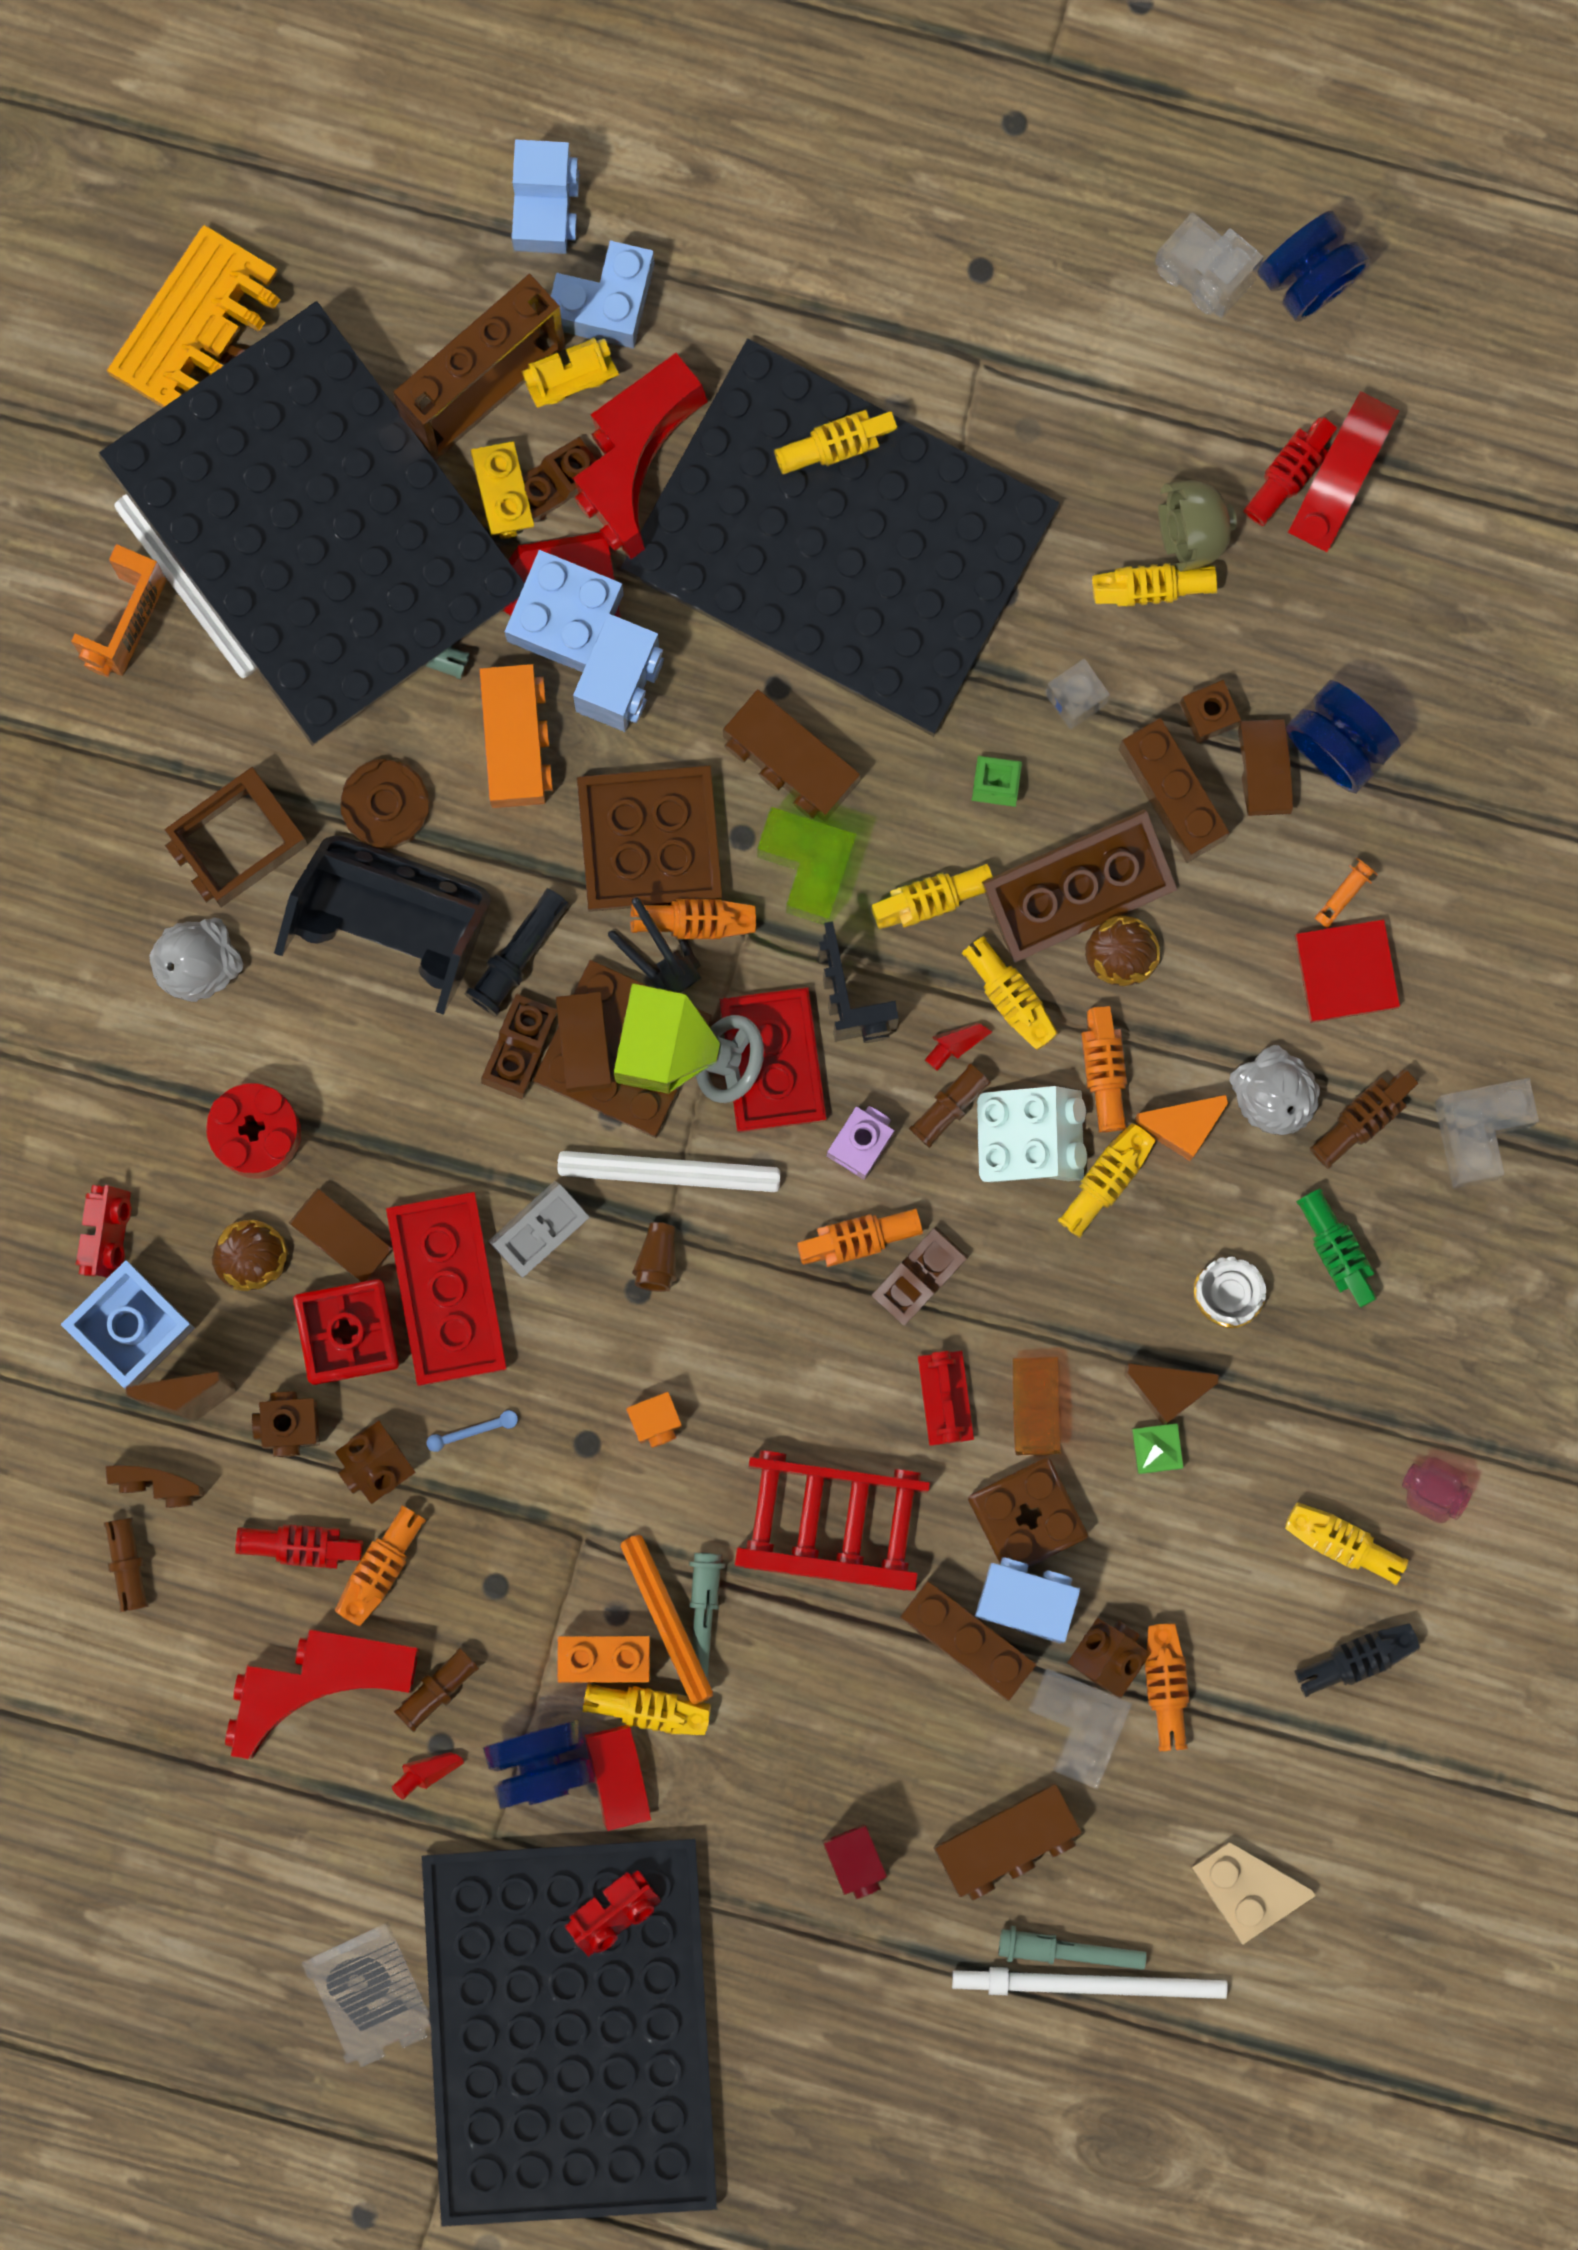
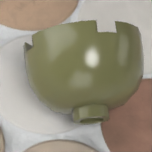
(1195, 523)

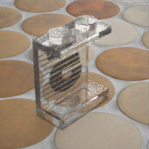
(369, 1994)

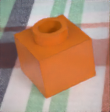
(655, 1420)

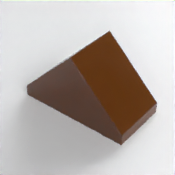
(1167, 1389)

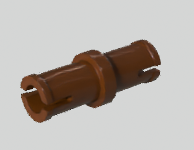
(949, 1105)
(126, 1564)
(436, 1690)

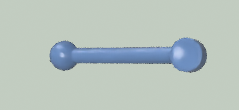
(507, 1419)

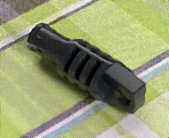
(1360, 1658)

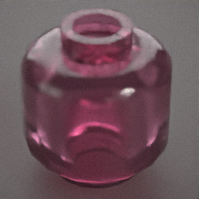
(1437, 1490)

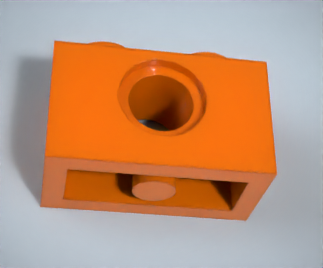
(603, 1659)

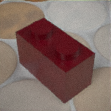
(855, 1862)

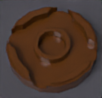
(384, 803)

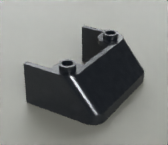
(390, 904)

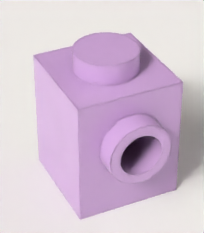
(861, 1141)

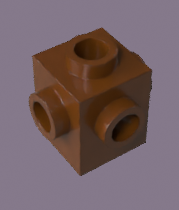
(303, 1429)
(373, 1463)
(1109, 1656)

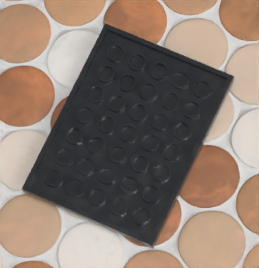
(313, 522)
(851, 568)
(558, 2070)

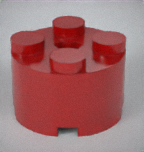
(231, 1116)

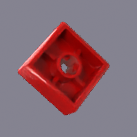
(321, 1314)

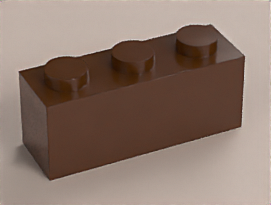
(789, 757)
(1173, 790)
(967, 1641)
(1008, 1842)

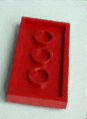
(446, 1289)

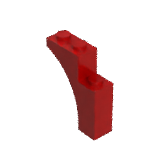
(629, 435)
(328, 1666)

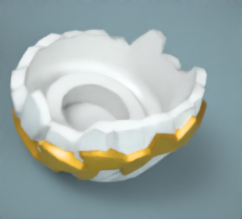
(1230, 1292)

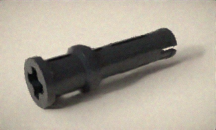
(506, 969)

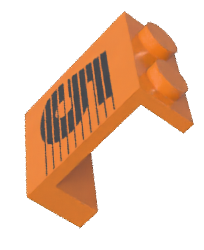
(149, 583)

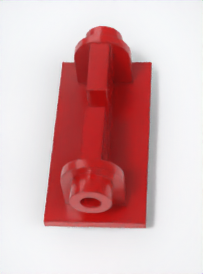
(109, 1212)
(945, 1397)
(598, 1928)

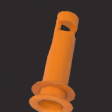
(1346, 892)

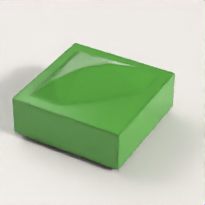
(996, 781)
(1157, 1448)

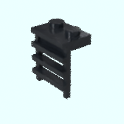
(869, 1022)

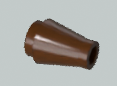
(656, 1261)

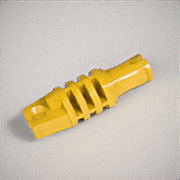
(836, 441)
(1151, 584)
(929, 897)
(1012, 995)
(1108, 1177)
(1343, 1542)
(649, 1709)

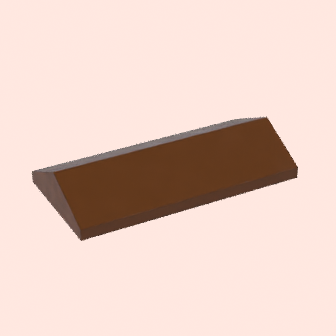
(1079, 886)
(184, 1396)

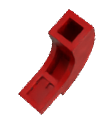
(1343, 471)

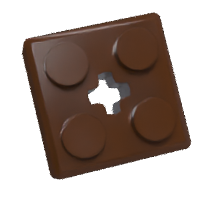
(1037, 1488)

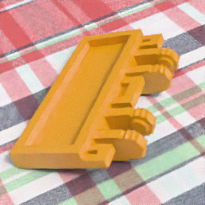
(192, 317)

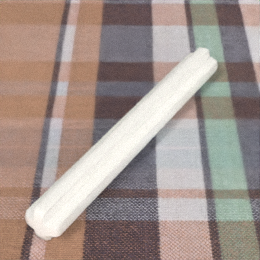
(184, 587)
(668, 1171)

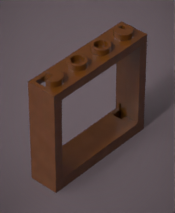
(480, 366)

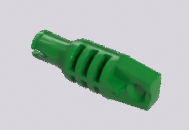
(1338, 1248)

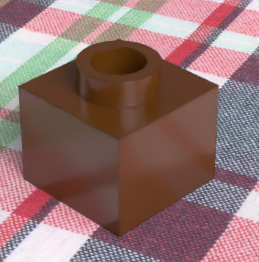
(1205, 725)

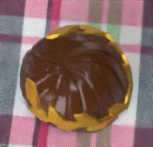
(1122, 951)
(249, 1255)

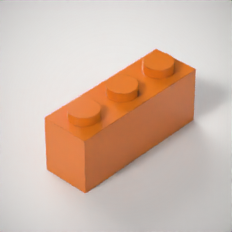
(514, 736)

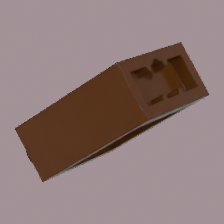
(244, 784)

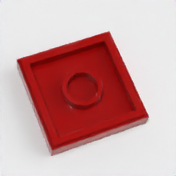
(1347, 971)

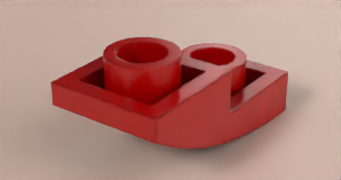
(618, 1777)

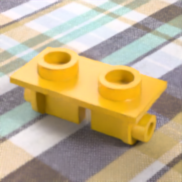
(588, 368)
(502, 489)

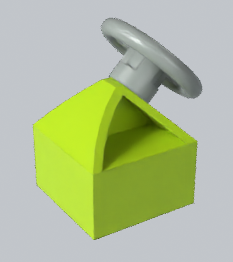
(671, 1043)

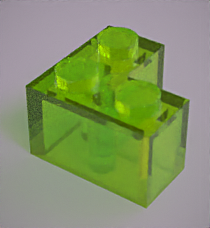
(818, 855)

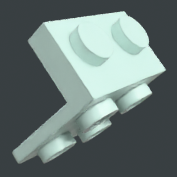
(1031, 1134)

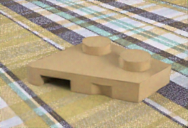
(1248, 1890)

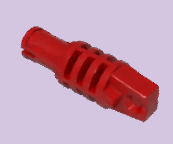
(1290, 470)
(299, 1545)

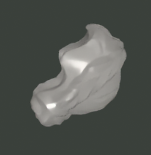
(200, 956)
(1272, 1086)

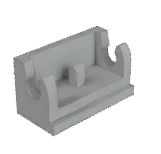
(538, 1229)

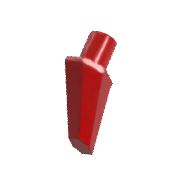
(955, 1044)
(425, 1773)

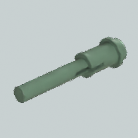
(704, 1599)
(1046, 1949)

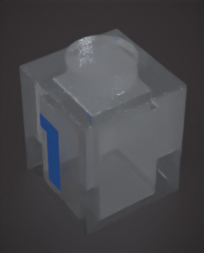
(1077, 693)

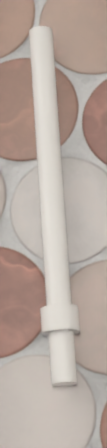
(1000, 1981)

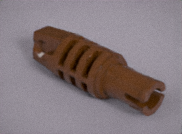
(1364, 1117)

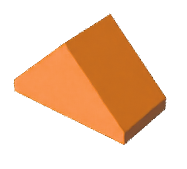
(1183, 1125)

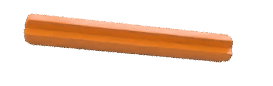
(666, 1619)

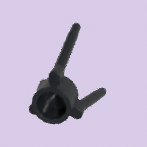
(676, 971)

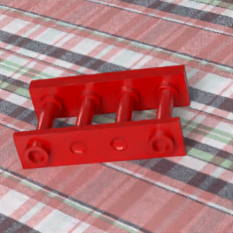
(849, 1563)

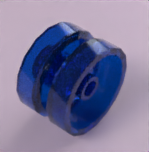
(1314, 266)
(1343, 736)
(539, 1765)

